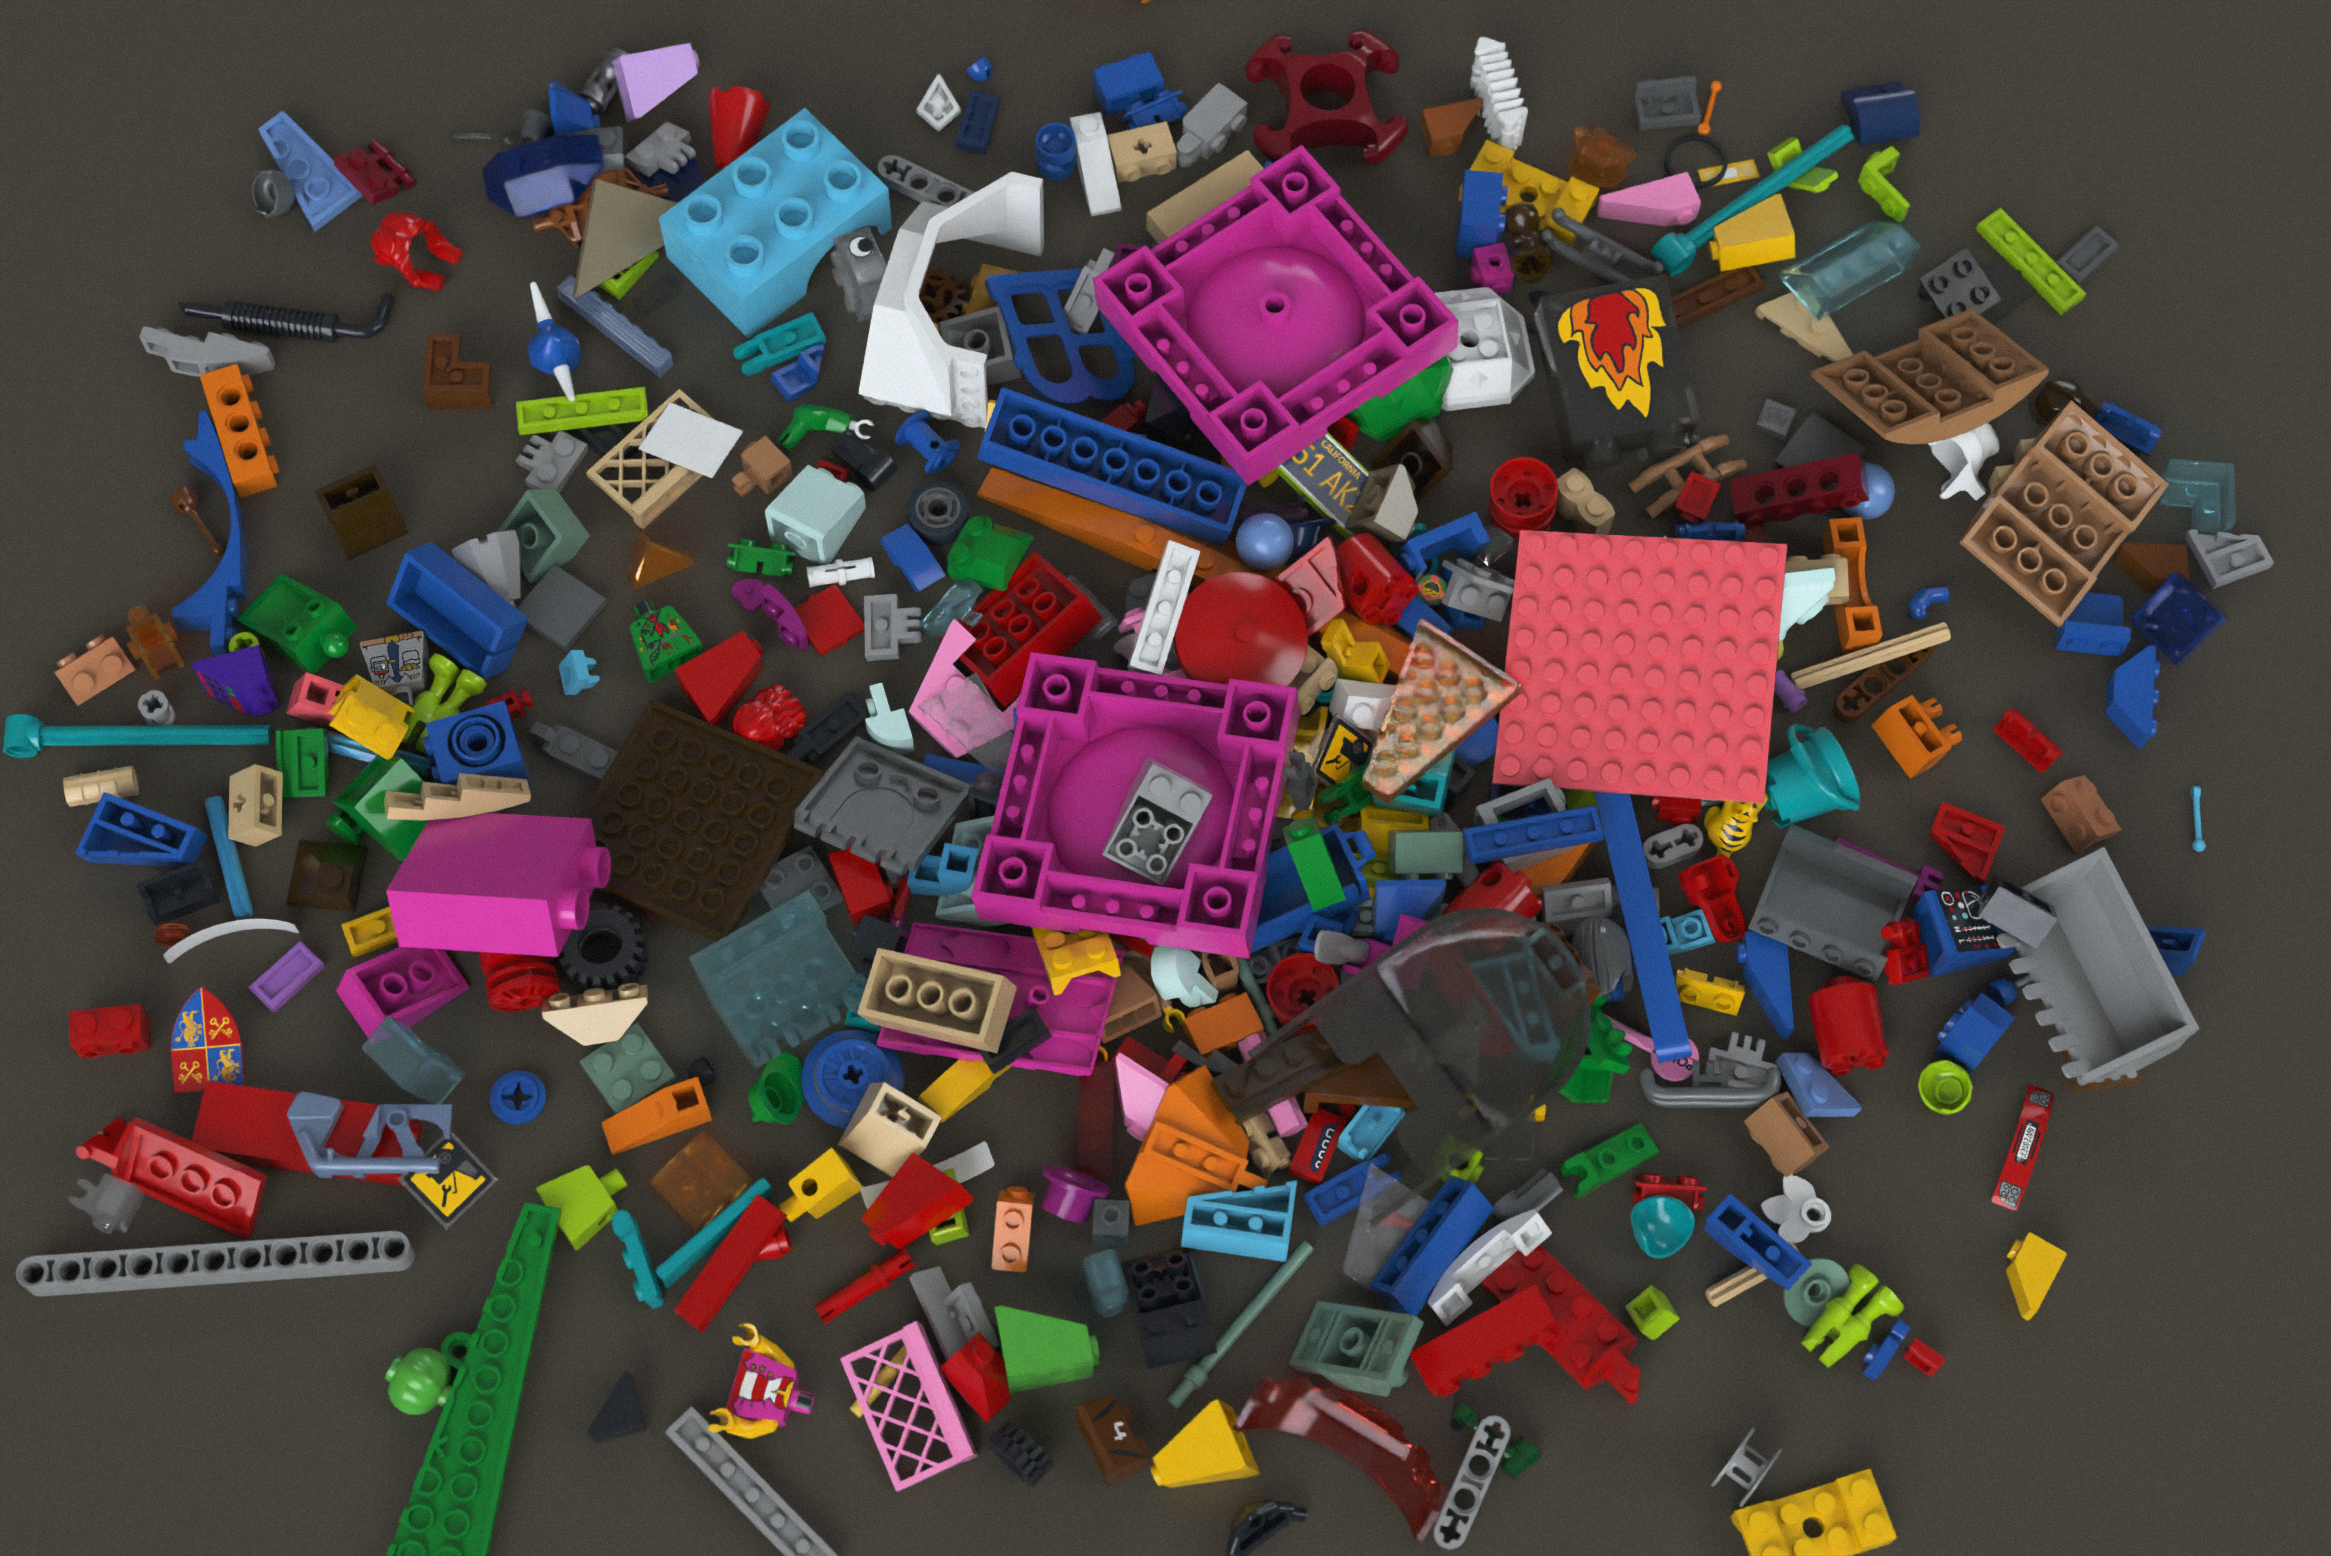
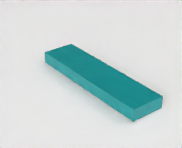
(710, 1235)

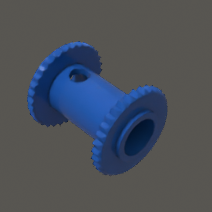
(927, 442)

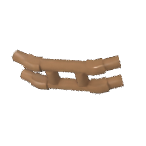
(1668, 468)

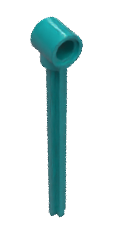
(1679, 250)
(27, 735)

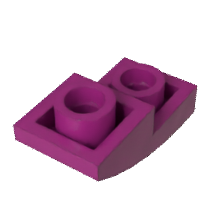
(789, 623)

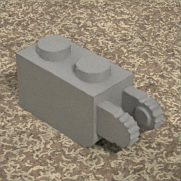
(1210, 125)

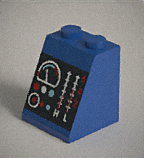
(1955, 932)

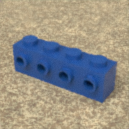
(1434, 1244)

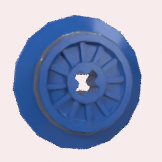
(828, 1066)

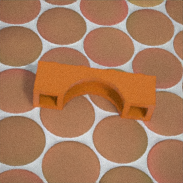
(1858, 621)

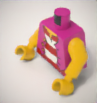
(761, 1390)

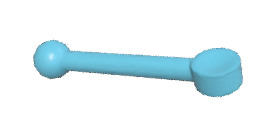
(2198, 844)

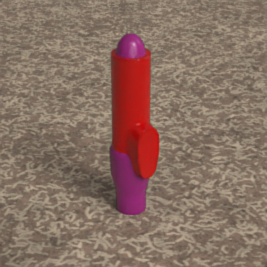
(900, 903)

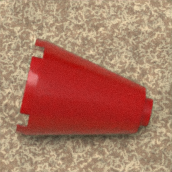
(735, 122)

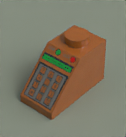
(1449, 126)

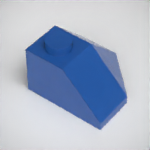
(570, 111)

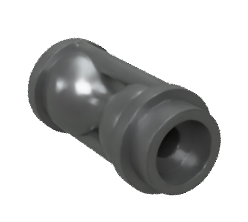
(598, 92)

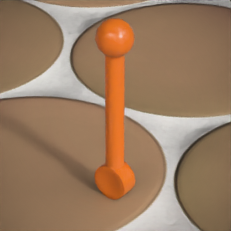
(1704, 128)

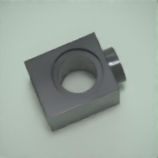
(1110, 1222)

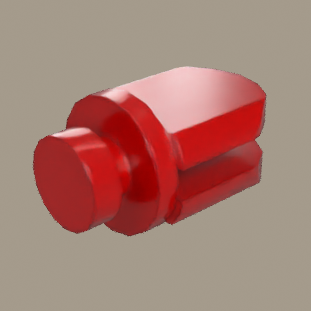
(1127, 417)
(514, 702)

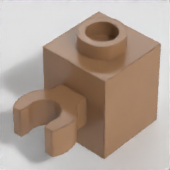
(763, 466)

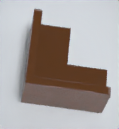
(452, 382)

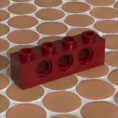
(1784, 483)

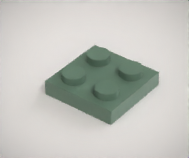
(627, 1069)

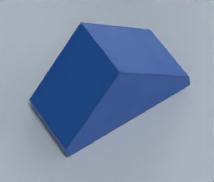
(2177, 946)

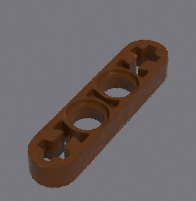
(1887, 681)

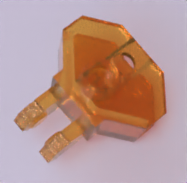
(1600, 156)
(152, 640)

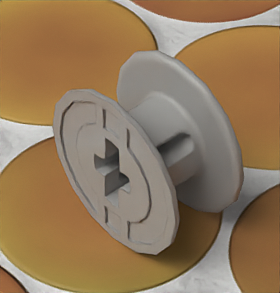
(1747, 1467)

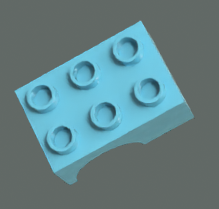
(770, 220)

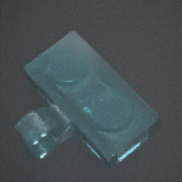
(953, 605)

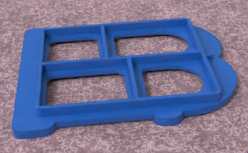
(1081, 383)

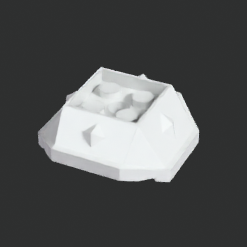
(1501, 354)

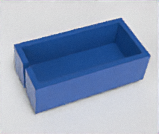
(456, 610)

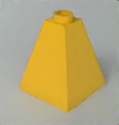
(1205, 1451)

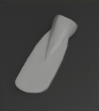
(1340, 948)

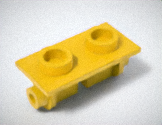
(1721, 995)

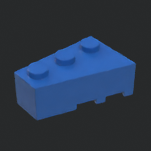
(138, 836)

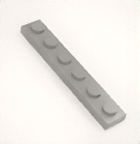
(745, 1487)

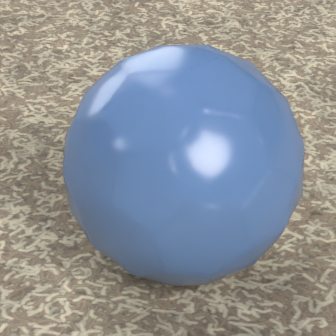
(1881, 494)
(1264, 542)

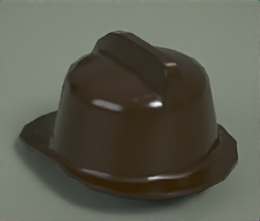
(2053, 395)

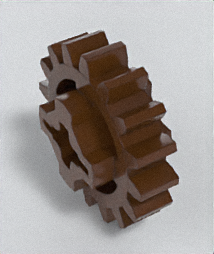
(937, 292)

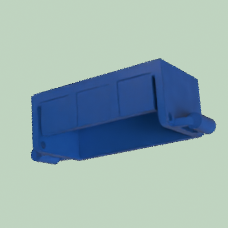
(1284, 900)

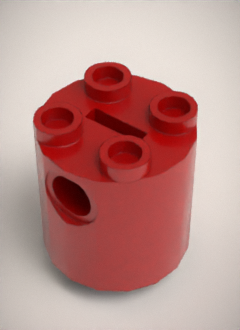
(1374, 580)
(1498, 889)
(1848, 1025)

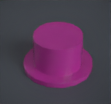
(1071, 1193)

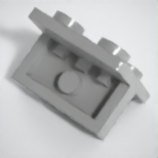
(1477, 589)

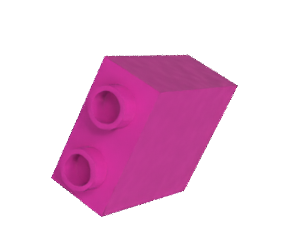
(498, 884)

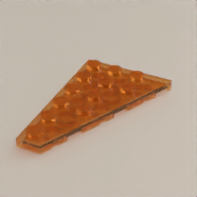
(1437, 705)

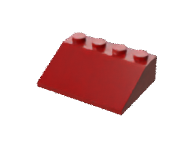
(1034, 615)

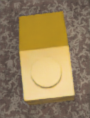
(2032, 1271)

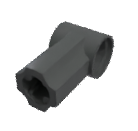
(1534, 1194)

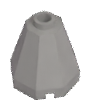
(494, 562)

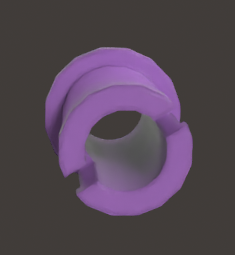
(1789, 693)

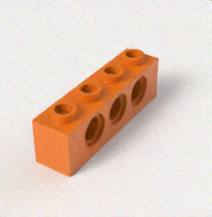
(251, 474)

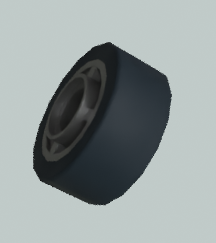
(938, 497)

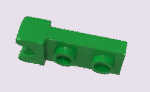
(1610, 1159)

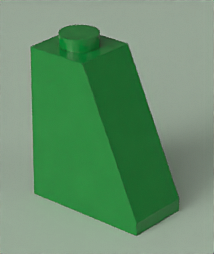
(1313, 863)

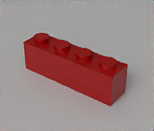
(1485, 1341)

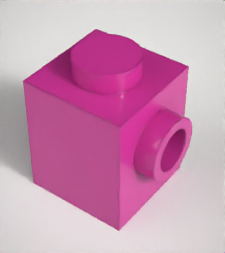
(1491, 268)

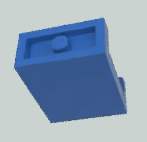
(1464, 535)

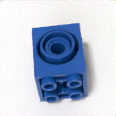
(476, 744)

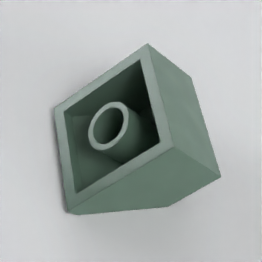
(545, 530)

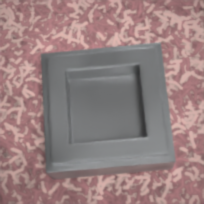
(1775, 419)

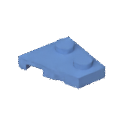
(1815, 1087)

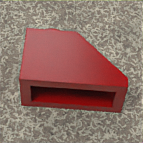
(979, 1376)

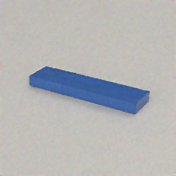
(1533, 834)

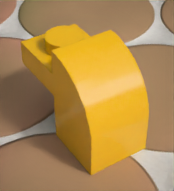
(1354, 659)

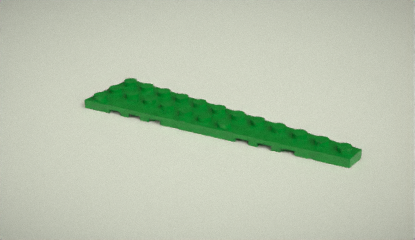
(470, 1449)

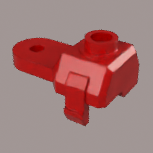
(1713, 889)

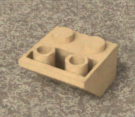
(888, 1128)

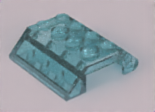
(778, 978)

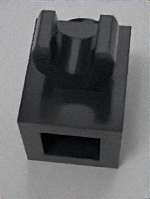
(873, 934)

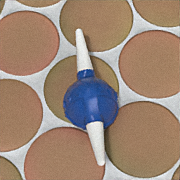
(553, 348)

